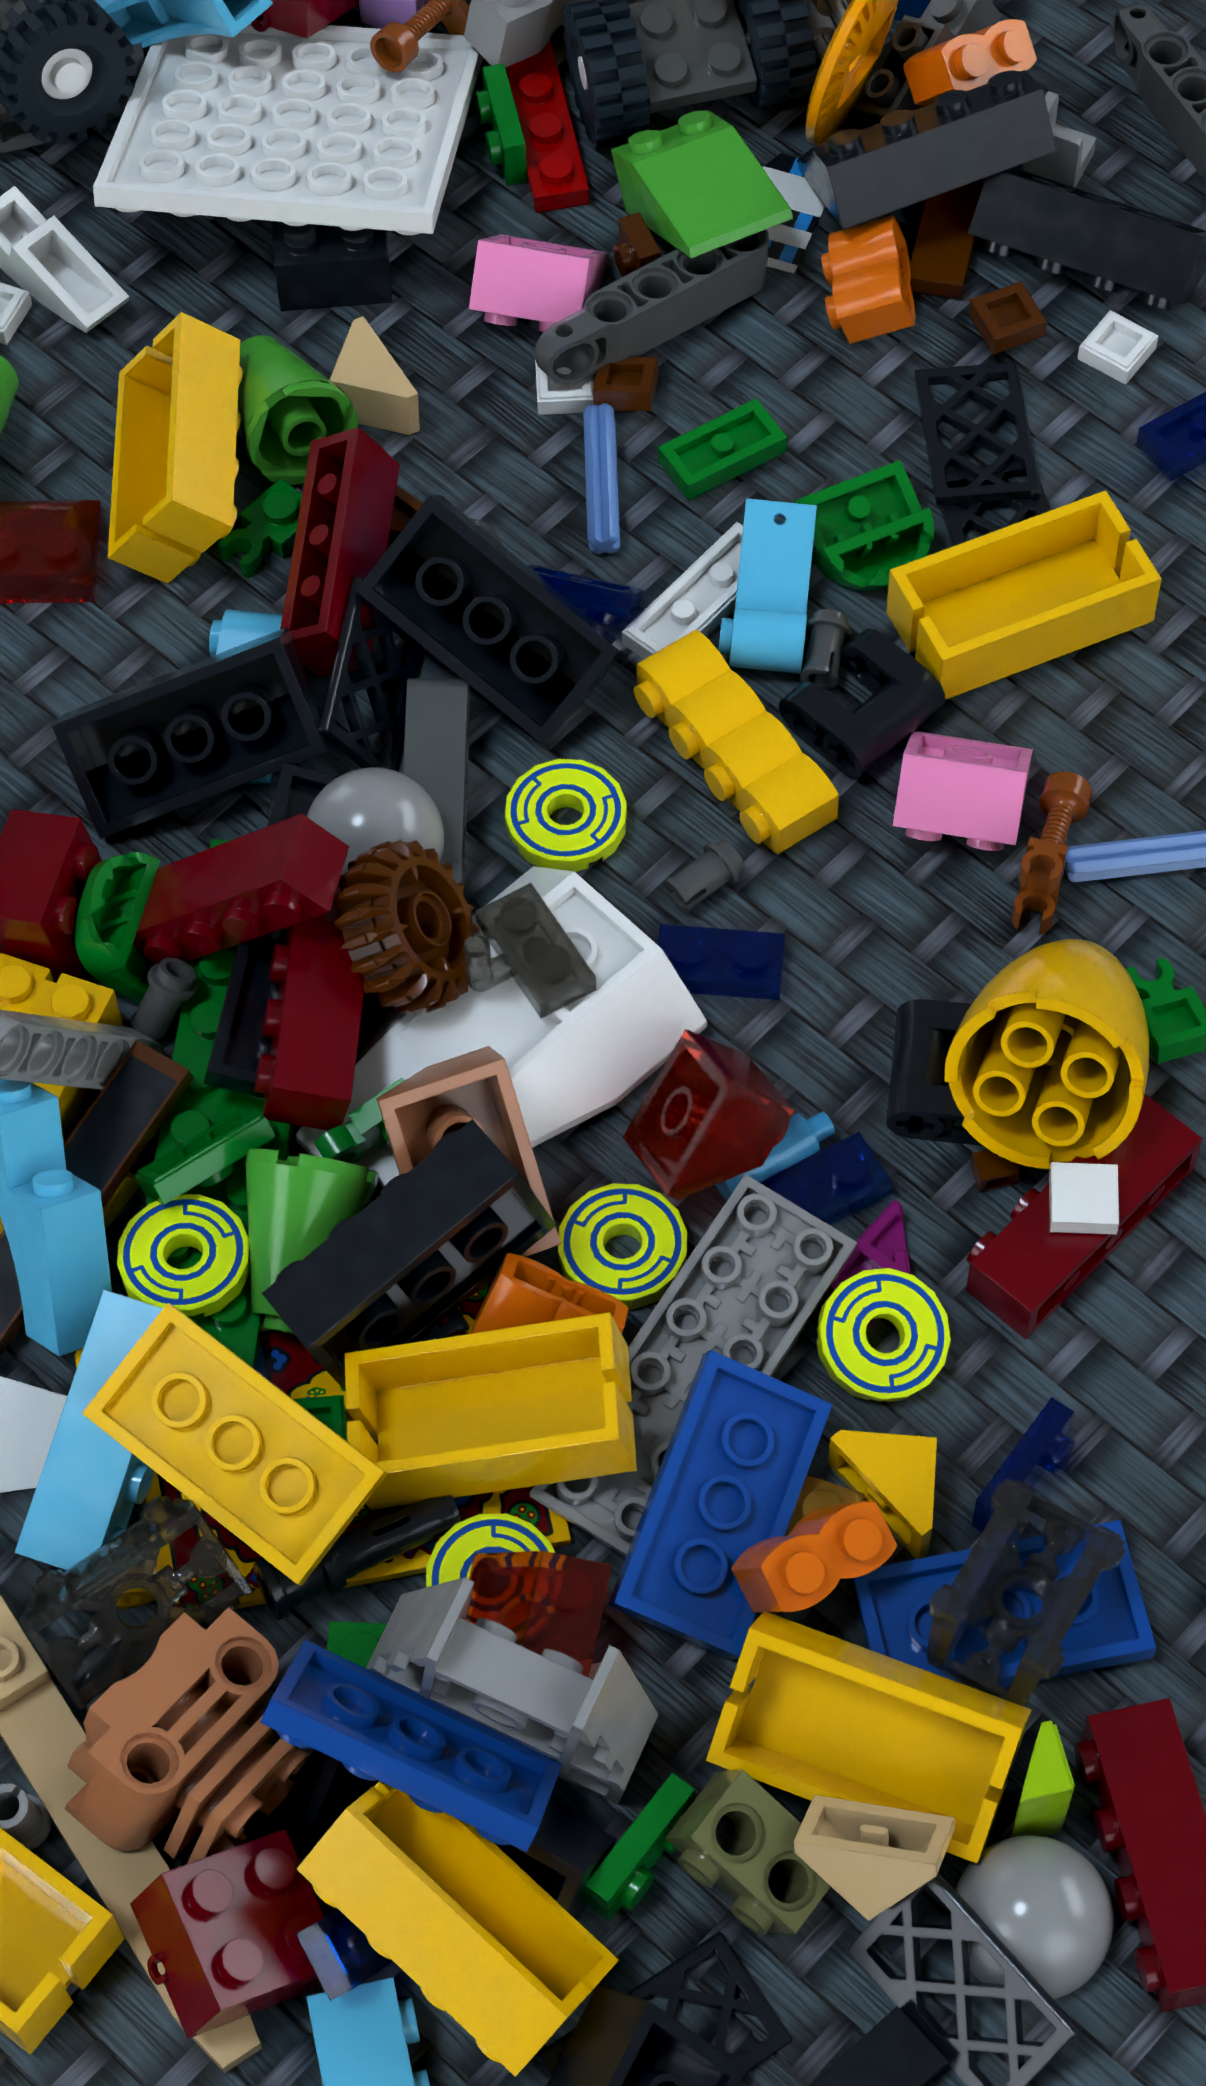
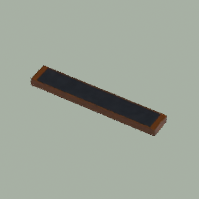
(106, 1146)

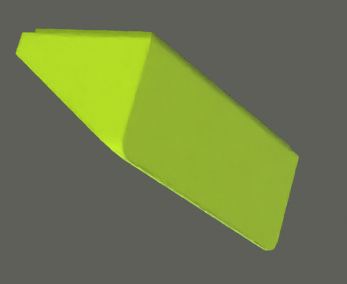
(1045, 1788)

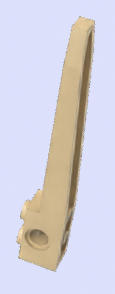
(41, 1740)

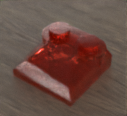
(49, 551)

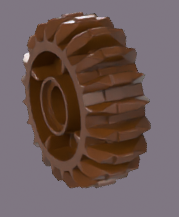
(405, 926)

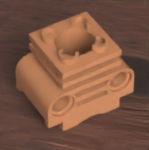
(185, 1743)

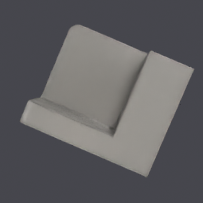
(1072, 152)

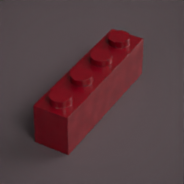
(337, 538)
(241, 890)
(311, 1027)
(1032, 1271)
(1159, 1840)

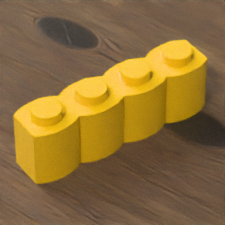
(736, 741)

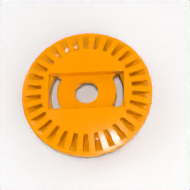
(847, 65)

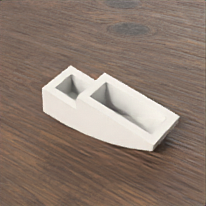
(54, 265)

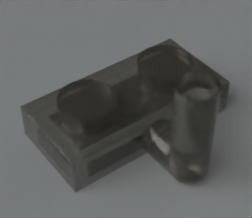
(530, 950)

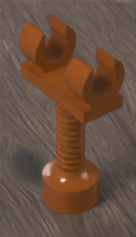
(397, 43)
(1063, 801)

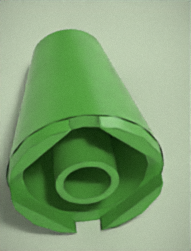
(285, 408)
(293, 1212)

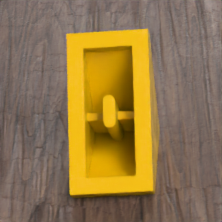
(895, 1474)

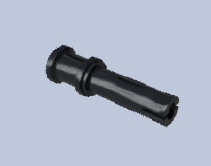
(359, 1551)

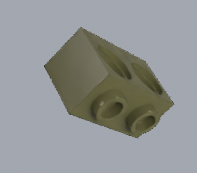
(762, 1839)

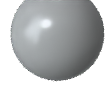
(376, 808)
(1043, 1907)

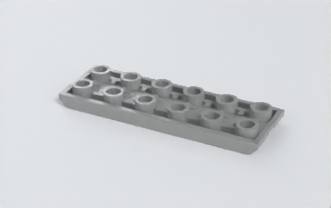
(737, 1294)

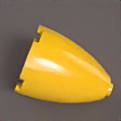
(1052, 1056)

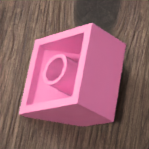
(533, 279)
(962, 790)

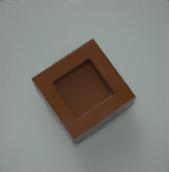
(635, 245)
(1007, 317)
(627, 384)

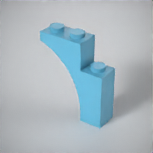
(163, 20)
(49, 1221)

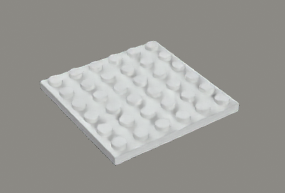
(292, 130)

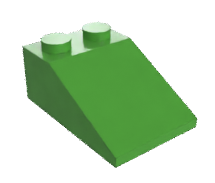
(697, 184)

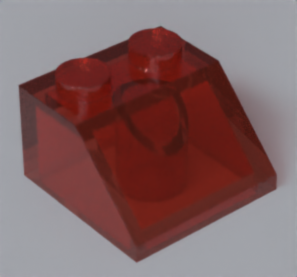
(706, 1117)
(542, 1599)

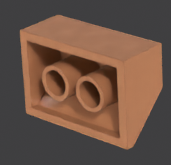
(445, 1100)

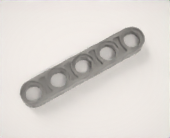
(63, 1049)

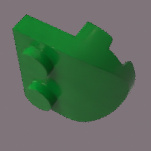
(869, 528)
(110, 919)

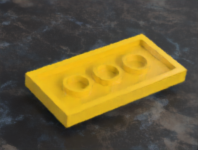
(234, 1444)

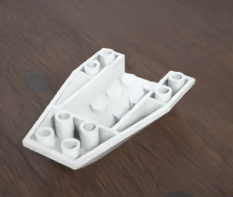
(558, 1064)

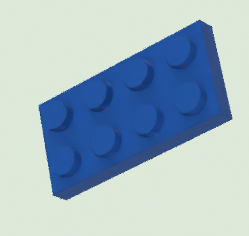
(718, 1491)
(1105, 1633)
(413, 1745)

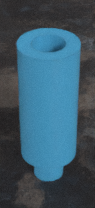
(798, 1144)

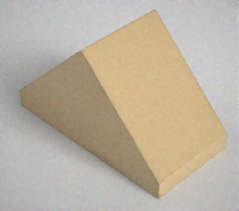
(375, 382)
(872, 1850)

